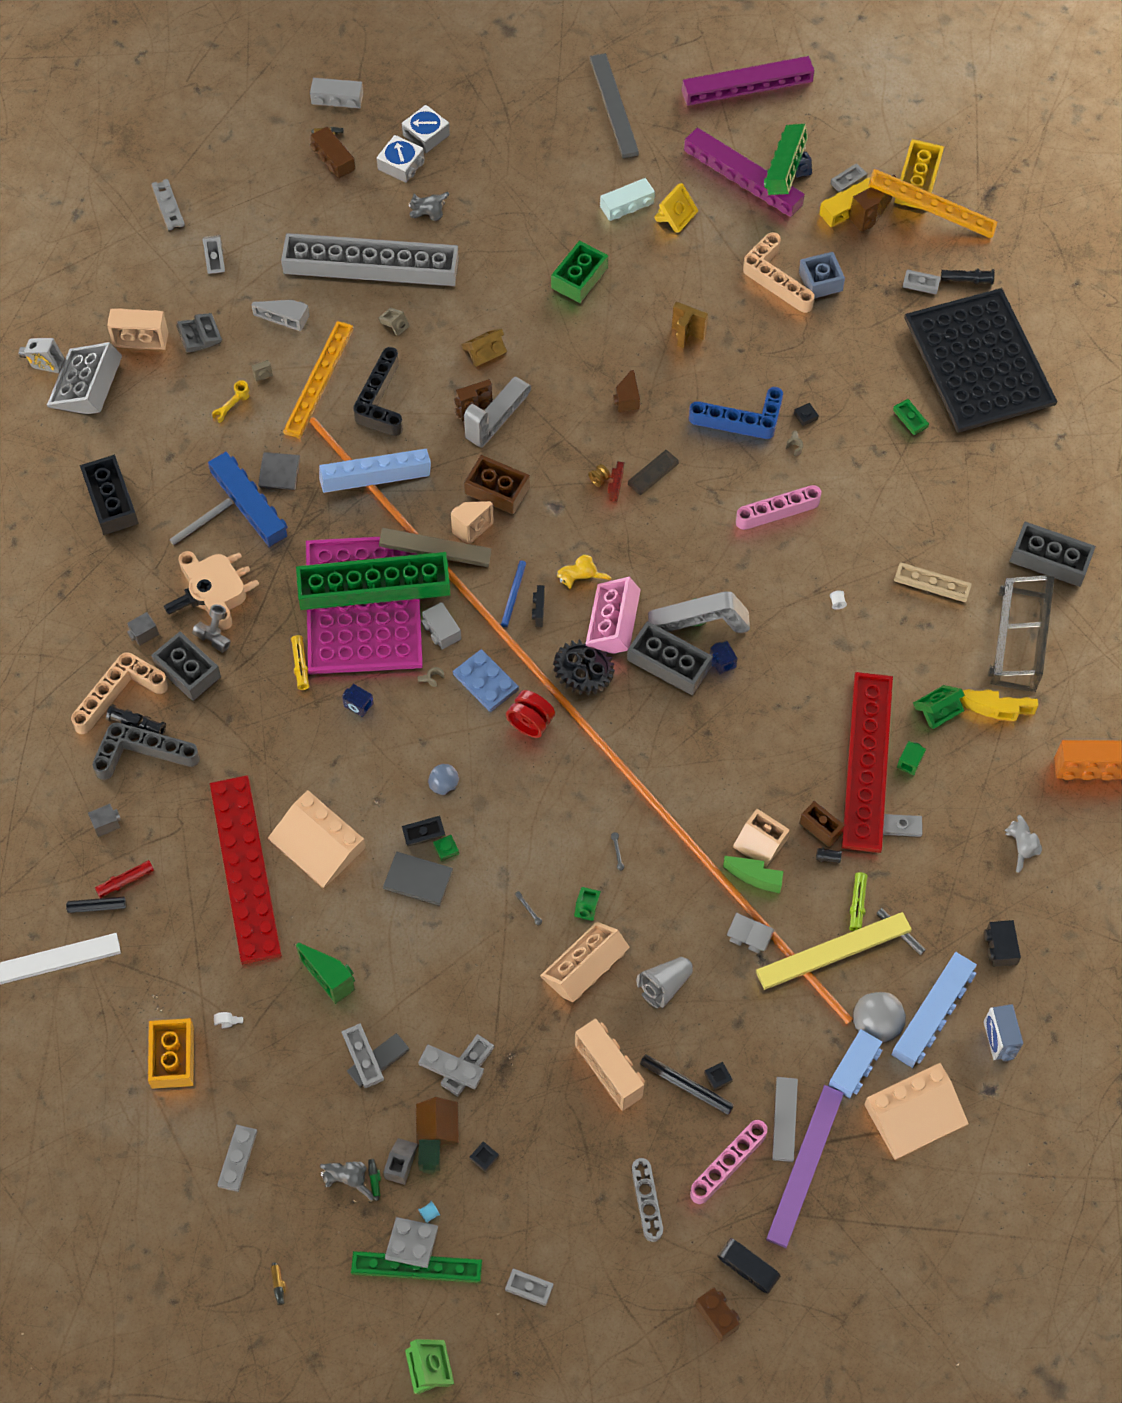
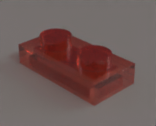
(617, 476)

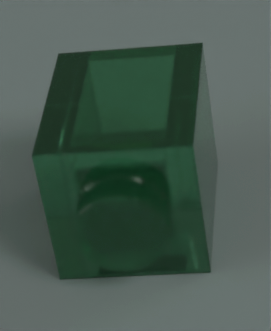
(429, 1156)

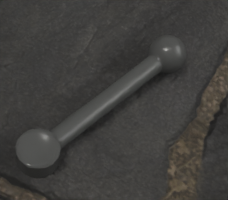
(615, 836)
(538, 921)

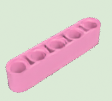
(772, 513)
(733, 1153)

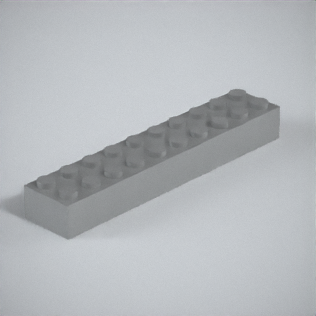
(370, 259)

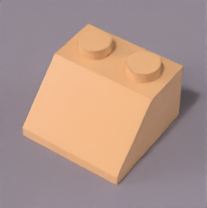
(471, 520)

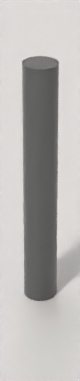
(907, 937)

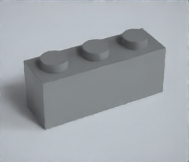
(336, 92)

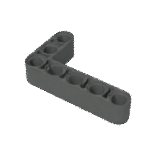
(142, 746)

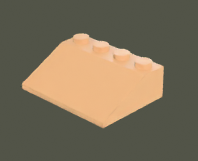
(316, 839)
(916, 1111)

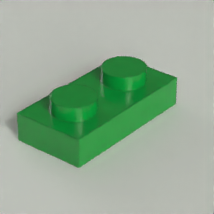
(911, 416)

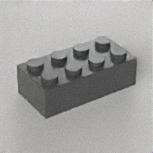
(1052, 554)
(669, 658)

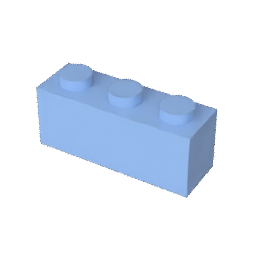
(856, 1064)

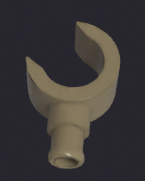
(794, 440)
(427, 678)

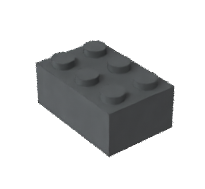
(186, 666)

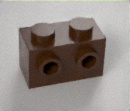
(821, 824)
(717, 1313)

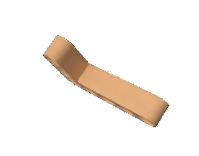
(760, 270)
(114, 688)

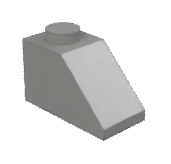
(213, 254)

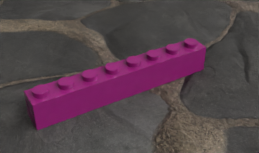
(747, 80)
(740, 170)

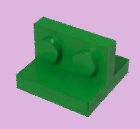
(940, 705)

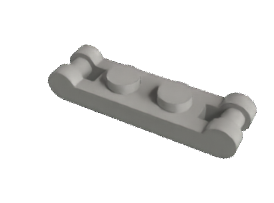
(168, 204)

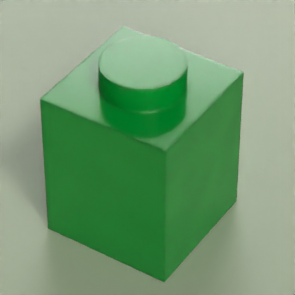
(911, 757)

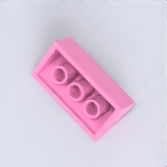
(613, 615)

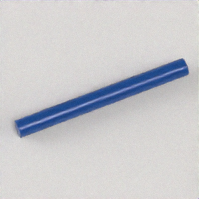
(513, 594)

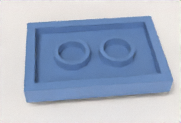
(485, 680)

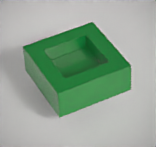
(446, 847)

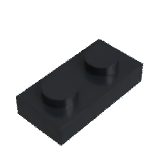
(538, 598)

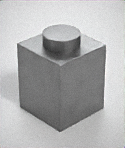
(142, 629)
(104, 819)

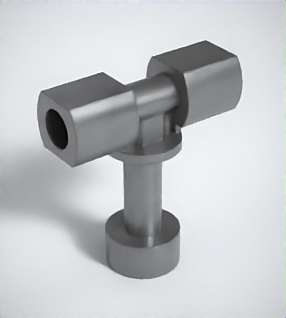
(212, 631)

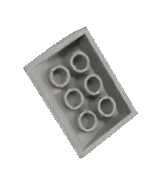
(85, 378)

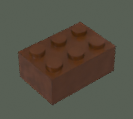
(497, 483)

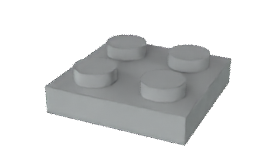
(411, 1242)

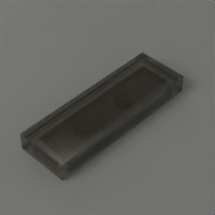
(653, 472)

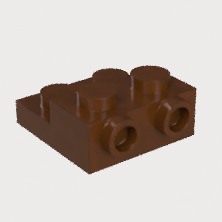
(477, 394)

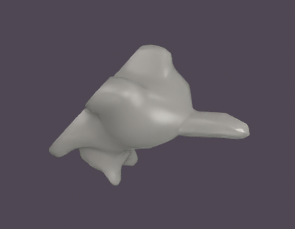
(1027, 843)

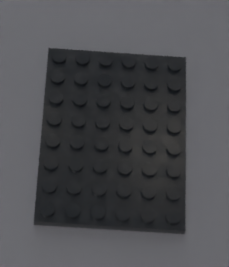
(980, 360)

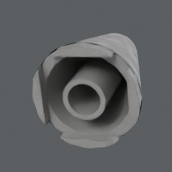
(664, 981)

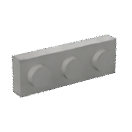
(476, 1054)
(362, 1055)
(451, 1066)
(237, 1158)

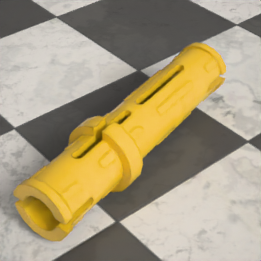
(302, 680)

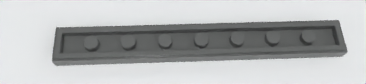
(614, 105)

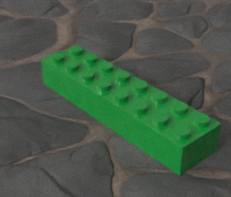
(373, 581)

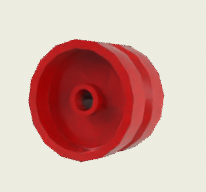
(530, 714)

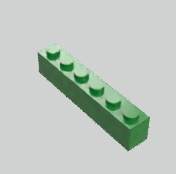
(786, 159)

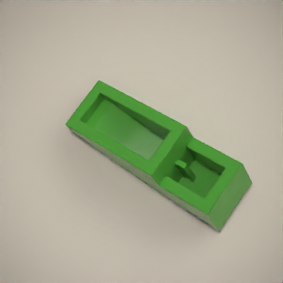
(754, 873)

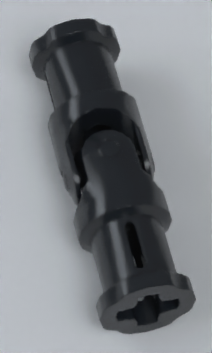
(135, 720)

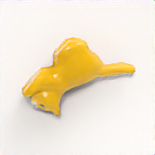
(583, 569)

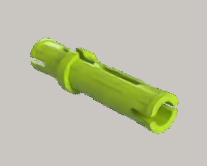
(860, 881)

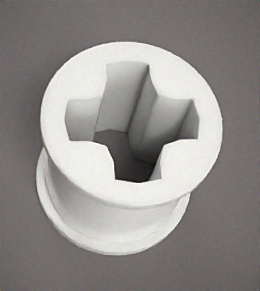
(838, 600)

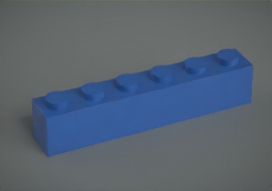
(248, 499)

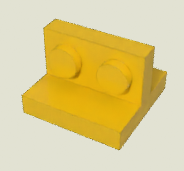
(677, 208)

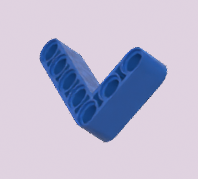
(724, 415)

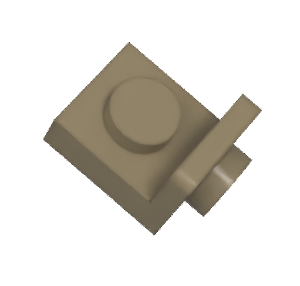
(395, 319)

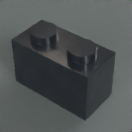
(423, 831)
(1002, 943)

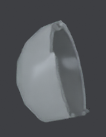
(879, 1015)

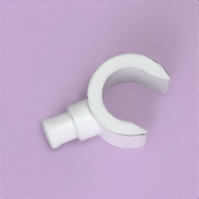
(226, 1019)

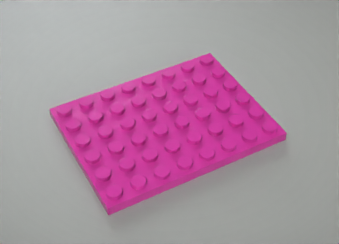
(362, 634)

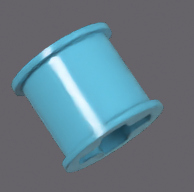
(429, 1212)

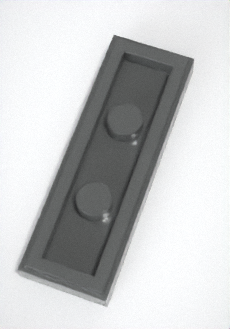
(384, 1054)

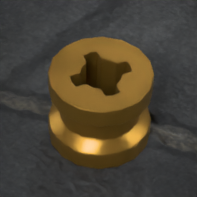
(599, 475)

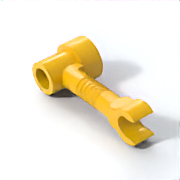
(241, 392)

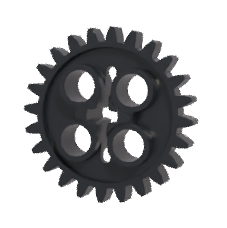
(580, 671)

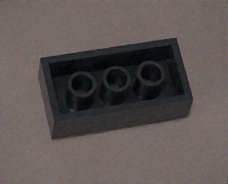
(109, 494)

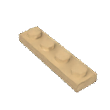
(933, 582)

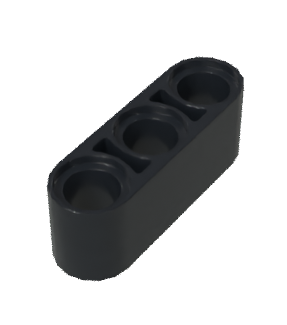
(749, 1266)

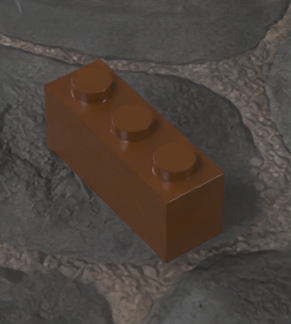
(332, 152)

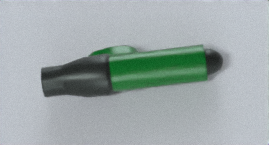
(375, 1178)

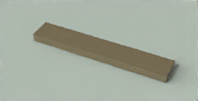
(424, 545)

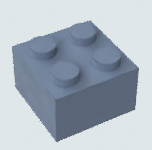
(822, 274)

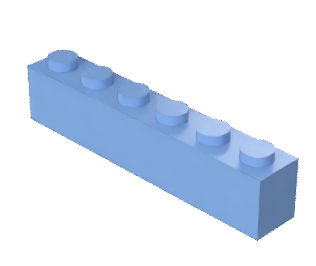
(374, 470)
(934, 1009)

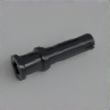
(976, 276)

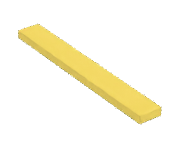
(833, 950)

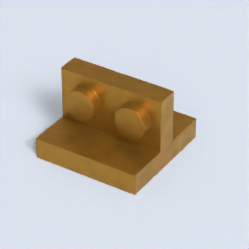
(688, 322)
(485, 346)

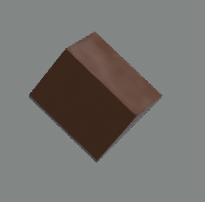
(437, 1121)

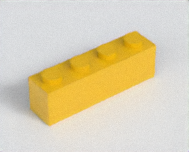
(838, 207)

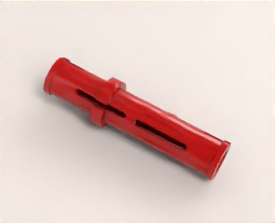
(123, 879)

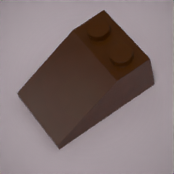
(868, 207)

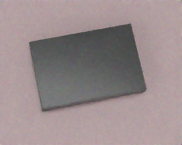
(418, 878)

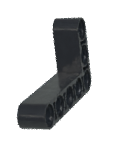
(367, 410)

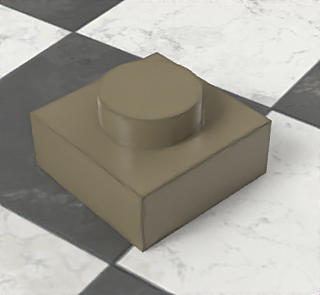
(262, 370)

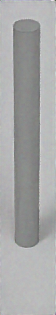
(201, 521)

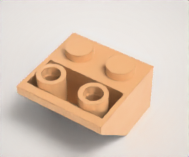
(761, 838)

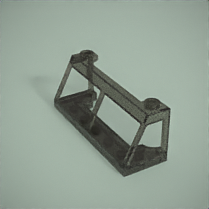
(1045, 600)

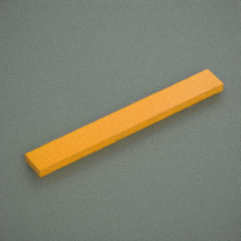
(932, 203)
(318, 380)

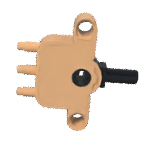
(212, 583)

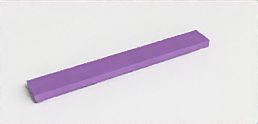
(805, 1166)

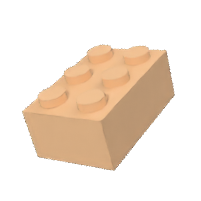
(137, 328)

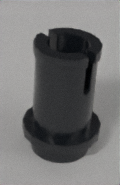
(828, 855)

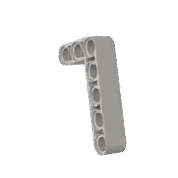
(483, 424)
(703, 610)

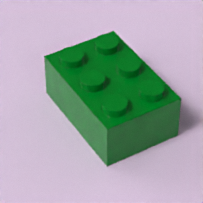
(579, 271)

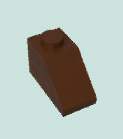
(627, 393)

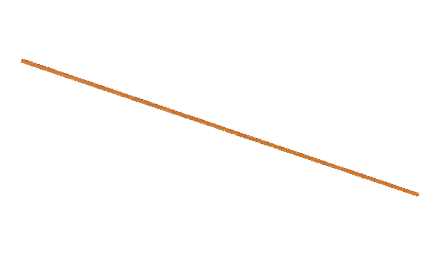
(597, 739)

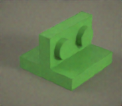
(428, 1365)

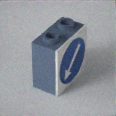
(1003, 1032)

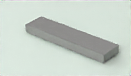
(785, 1119)

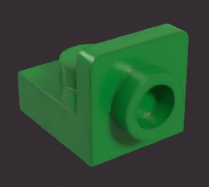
(587, 903)

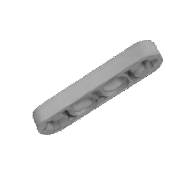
(649, 1199)

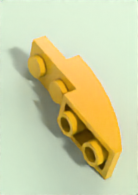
(989, 704)

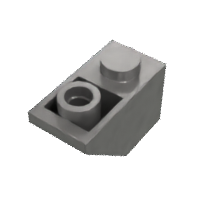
(400, 1161)

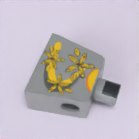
(43, 354)

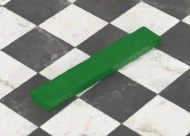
(438, 1269)

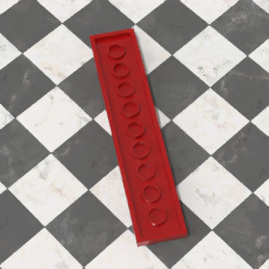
(867, 762)
(245, 870)

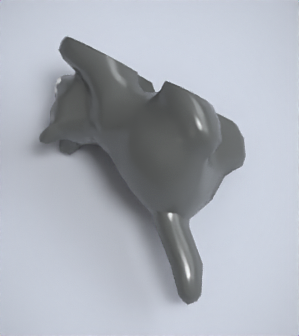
(428, 205)
(351, 1174)

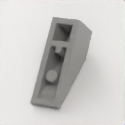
(283, 312)

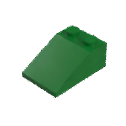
(328, 972)

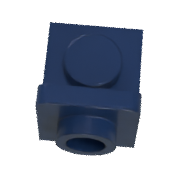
(805, 165)

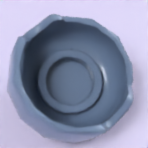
(443, 779)

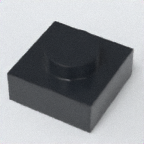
(806, 414)
(718, 1076)
(484, 1156)

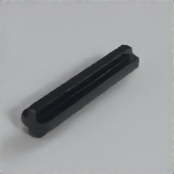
(96, 904)

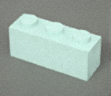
(627, 199)

